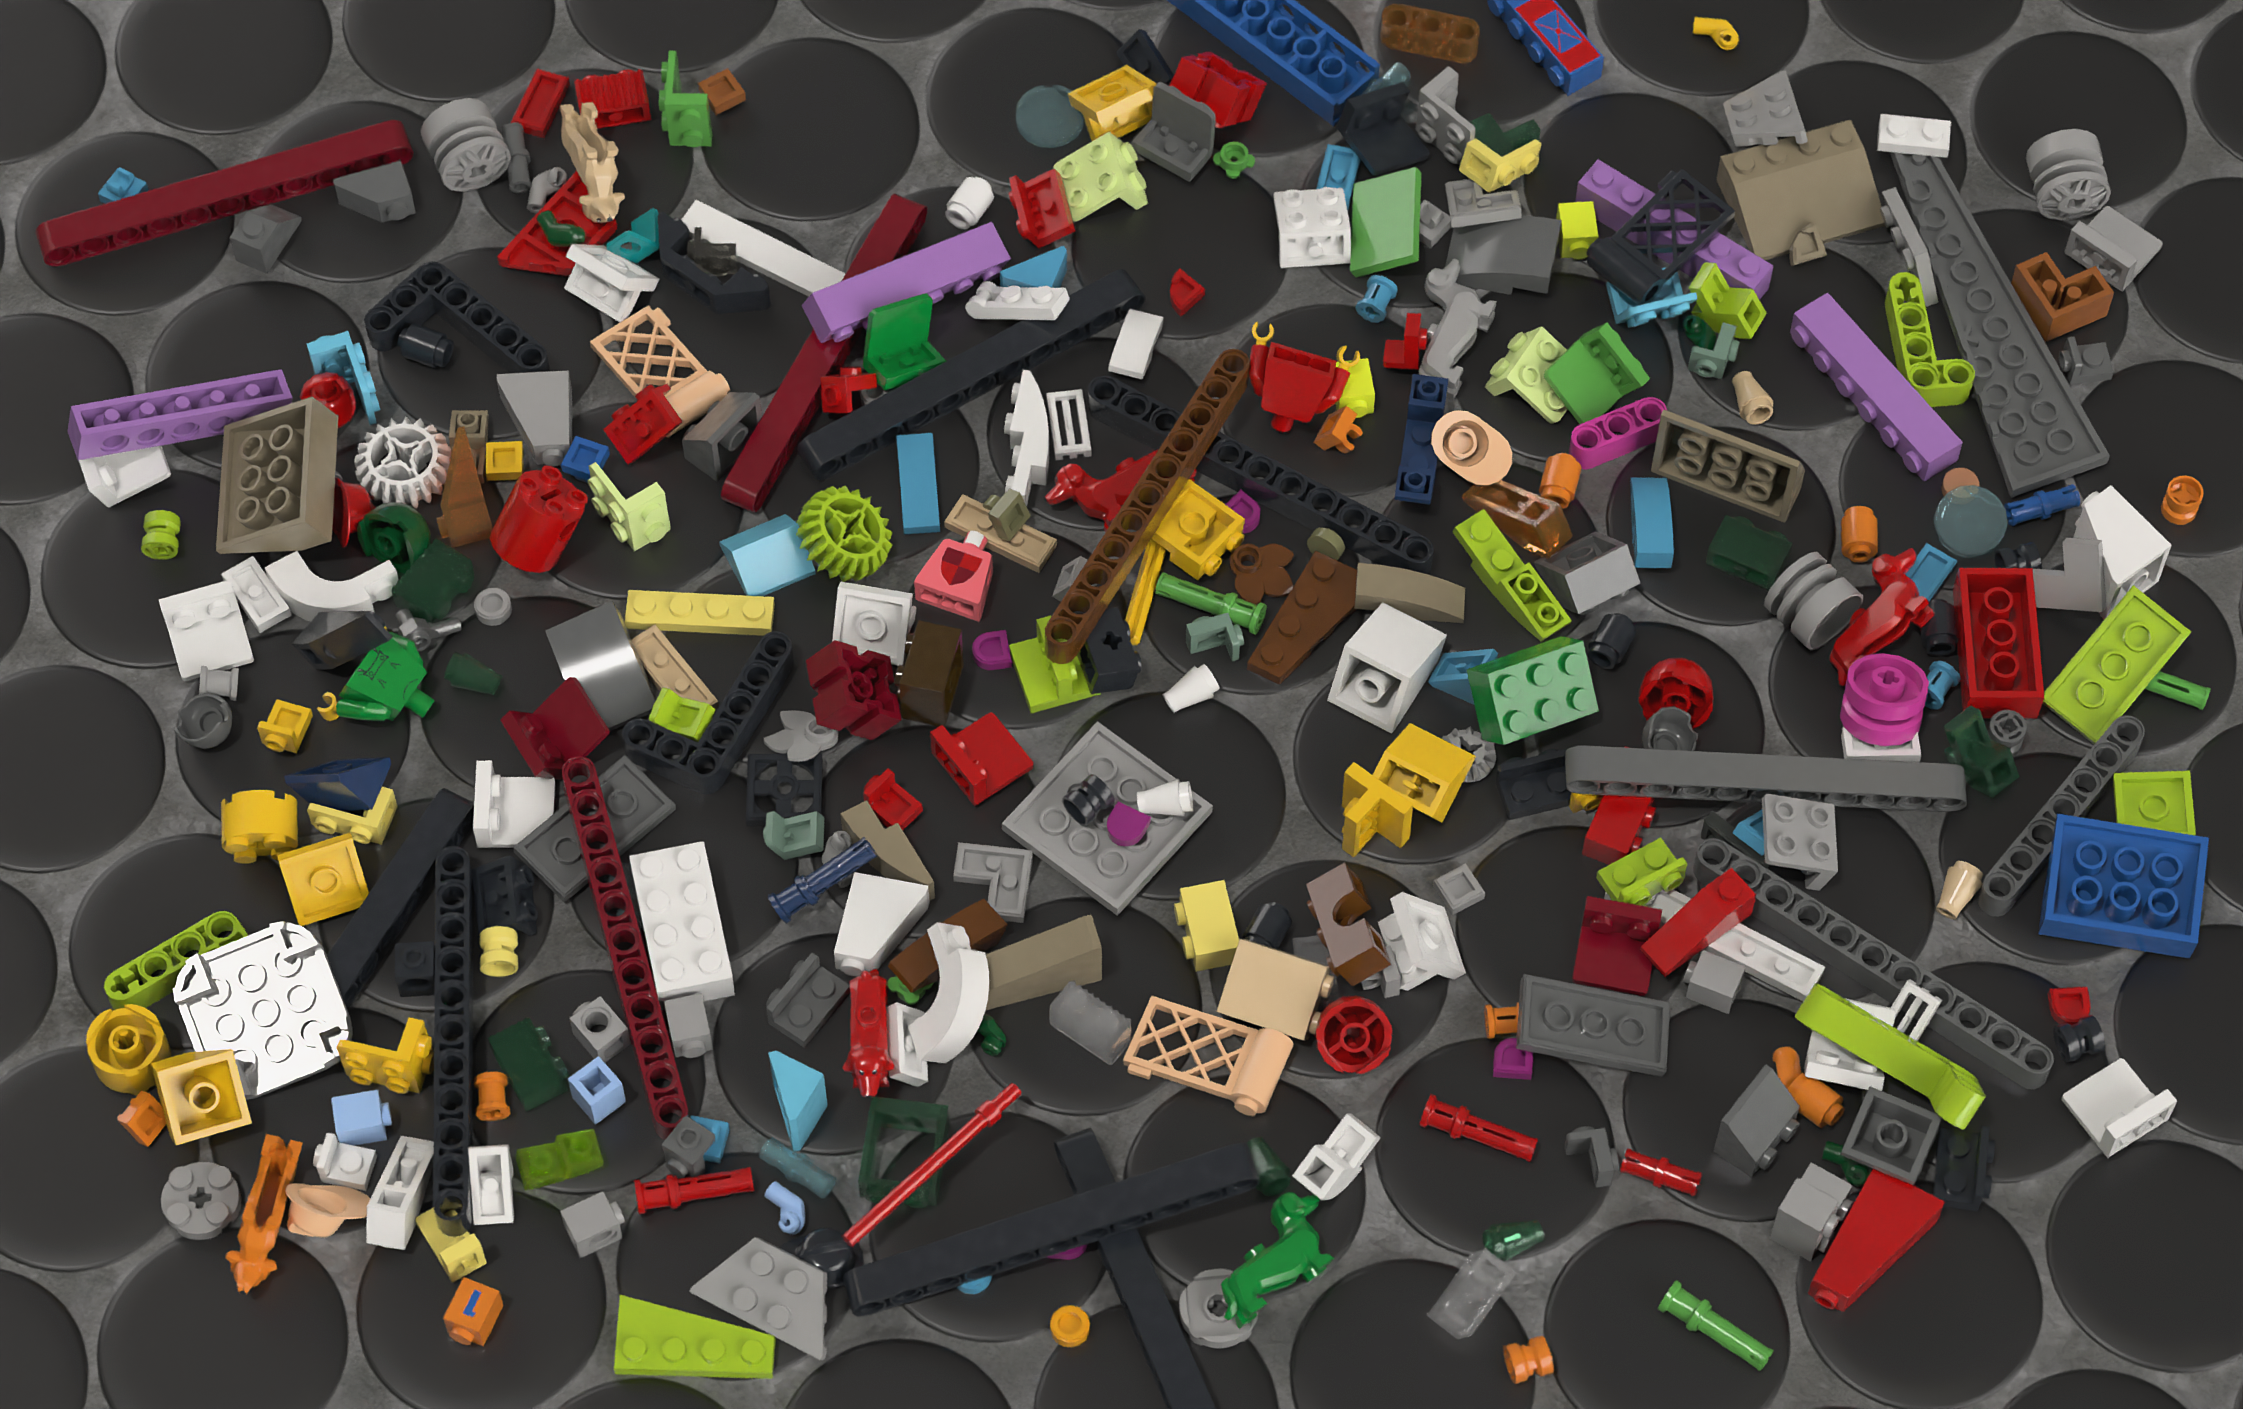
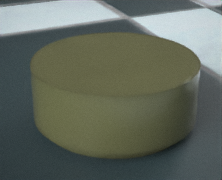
(1326, 542)

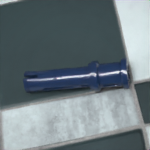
(808, 888)

